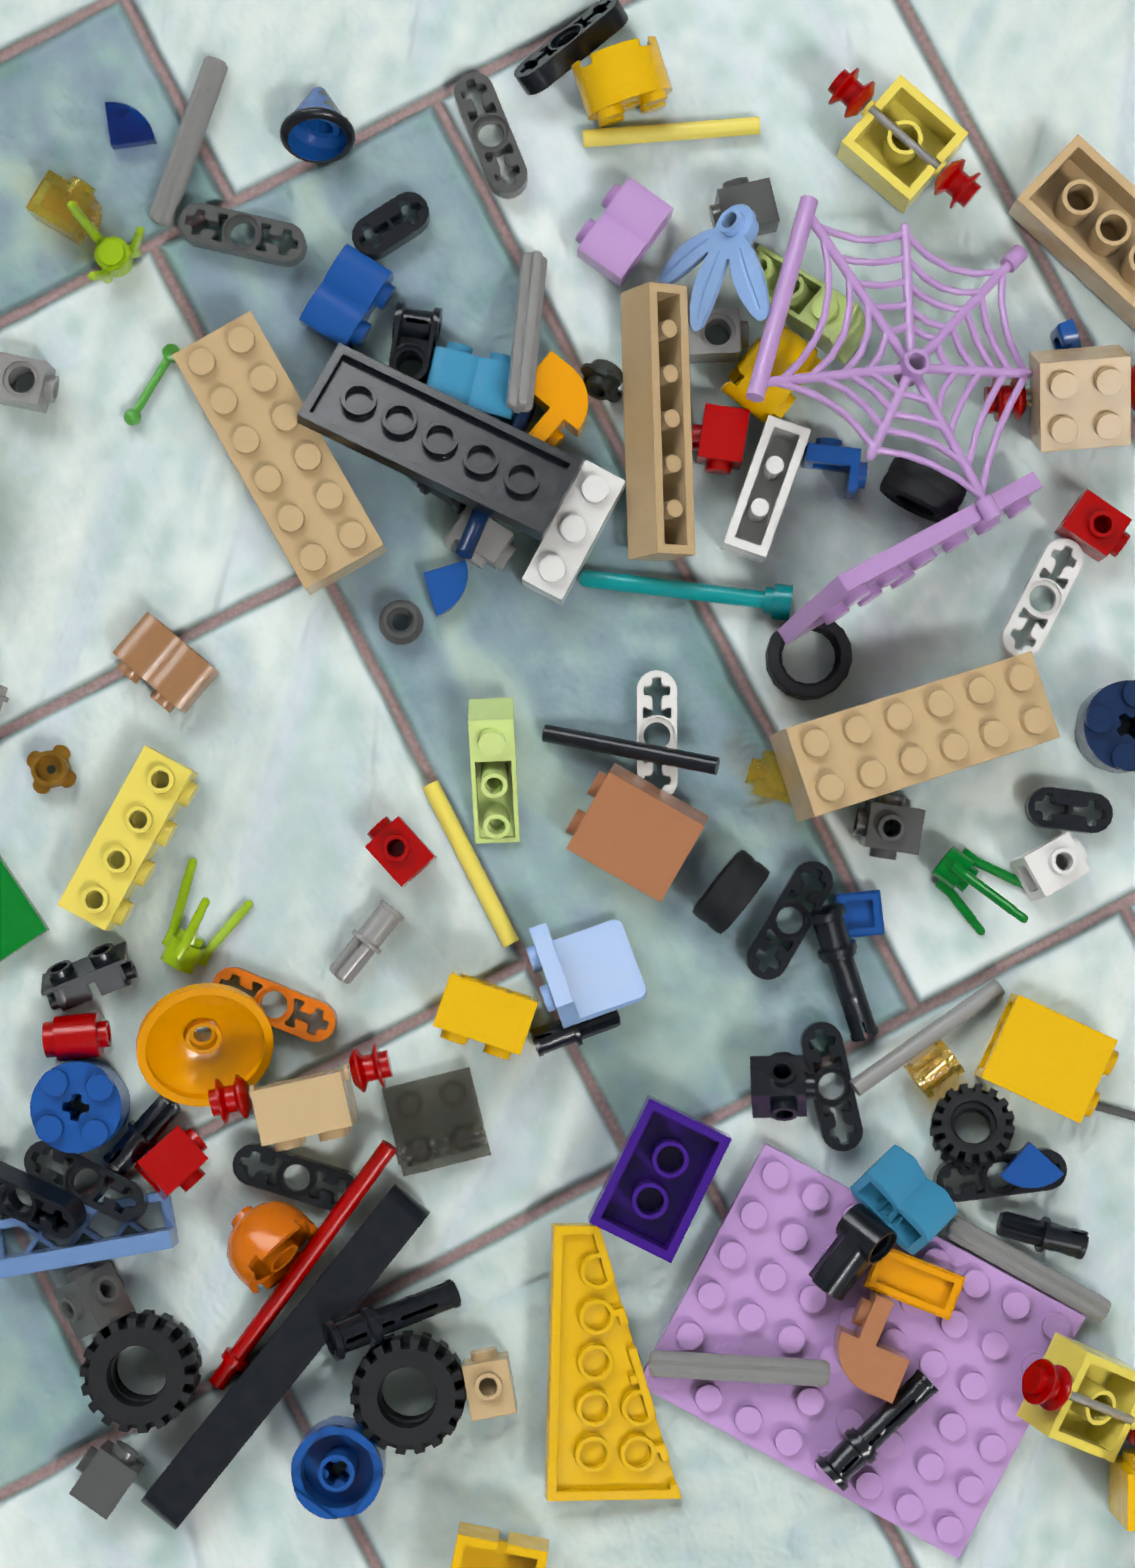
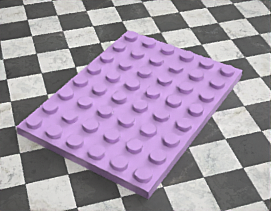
(760, 1301)

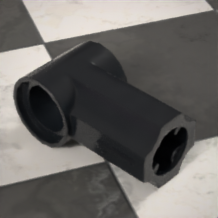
(860, 1242)

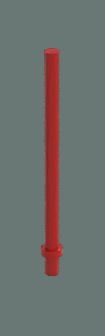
(236, 1357)

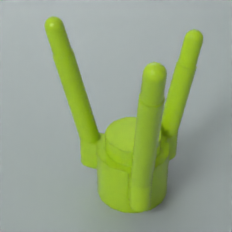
(111, 252)
(185, 947)

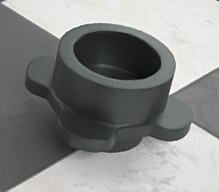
(602, 380)

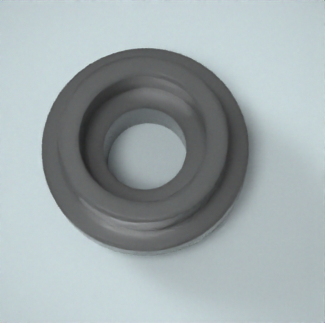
(397, 608)

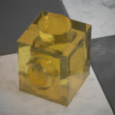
(50, 205)
(767, 779)

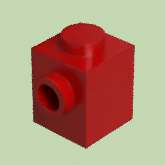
(720, 438)
(1095, 526)
(399, 849)
(174, 1162)

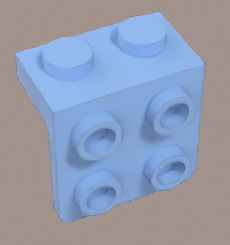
(586, 971)

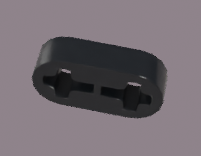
(385, 217)
(1069, 799)

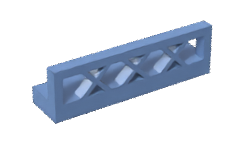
(88, 1251)

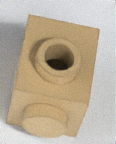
(489, 1384)

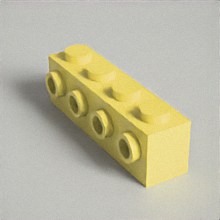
(128, 840)

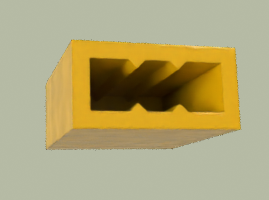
(1047, 1058)

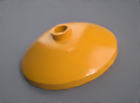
(185, 1062)

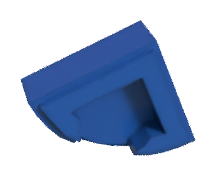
(1065, 336)
(446, 586)
(1030, 1169)

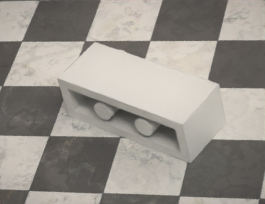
(765, 489)
(573, 532)

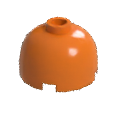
(267, 1242)

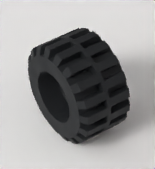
(114, 1398)
(395, 1428)

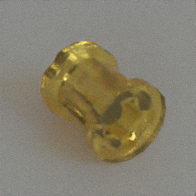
(934, 1069)

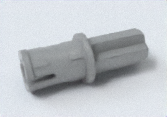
(365, 942)

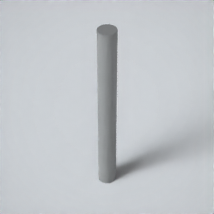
(926, 1037)

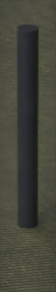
(631, 749)

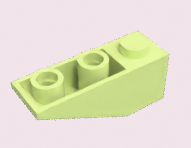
(807, 308)
(493, 770)

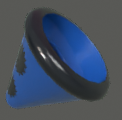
(317, 130)

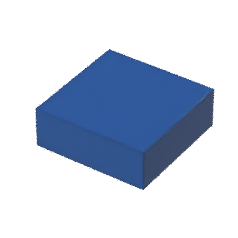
(862, 913)

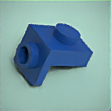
(830, 456)

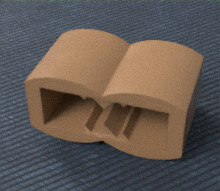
(165, 663)

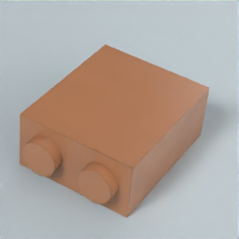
(635, 831)

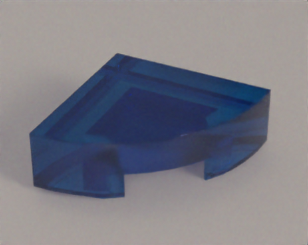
(127, 127)

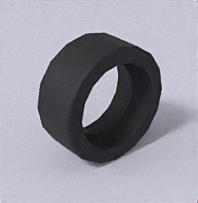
(810, 691)

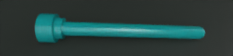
(773, 600)

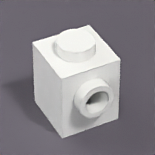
(1051, 866)

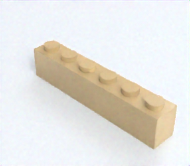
(657, 422)

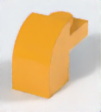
(563, 398)

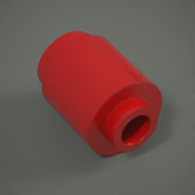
(76, 1036)

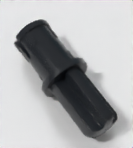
(554, 1036)
(142, 1134)
(1043, 1234)

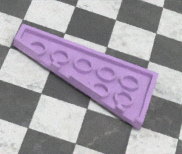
(900, 561)

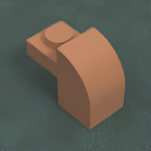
(864, 1360)

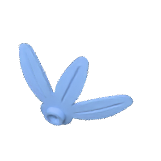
(718, 247)

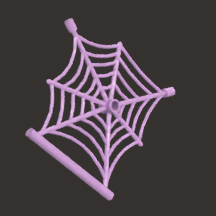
(912, 362)

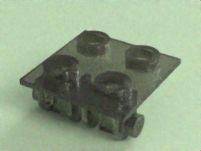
(436, 1121)

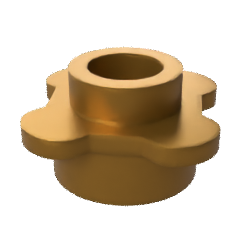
(39, 766)

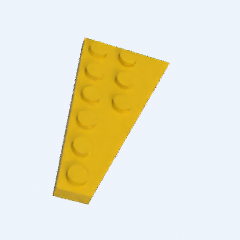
(598, 1402)

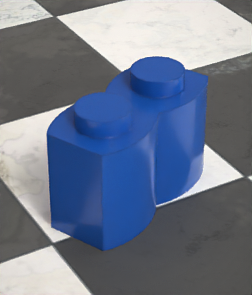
(348, 298)

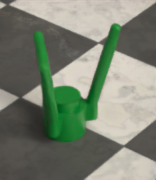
(958, 871)

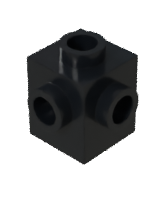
(780, 1086)

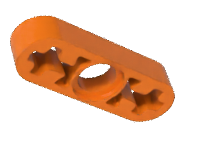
(310, 1006)

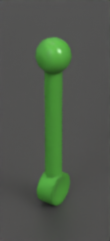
(133, 416)

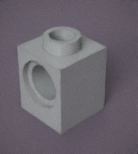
(704, 352)
(44, 388)

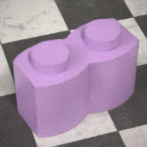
(623, 231)

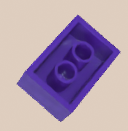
(659, 1178)

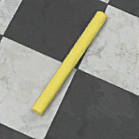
(671, 132)
(470, 863)

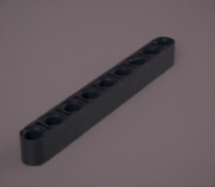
(284, 1357)

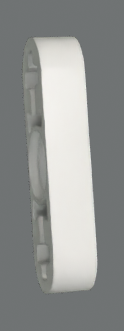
(1046, 565)
(667, 702)

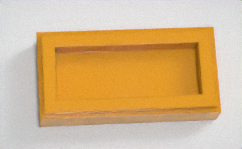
(916, 1283)

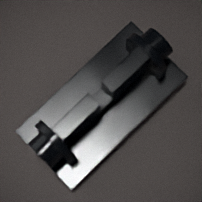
(68, 981)

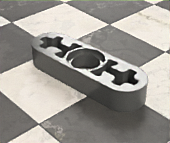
(468, 110)
(208, 238)

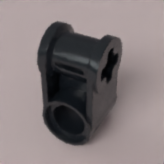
(415, 337)

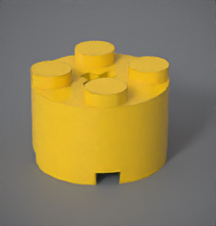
(623, 80)
(777, 399)

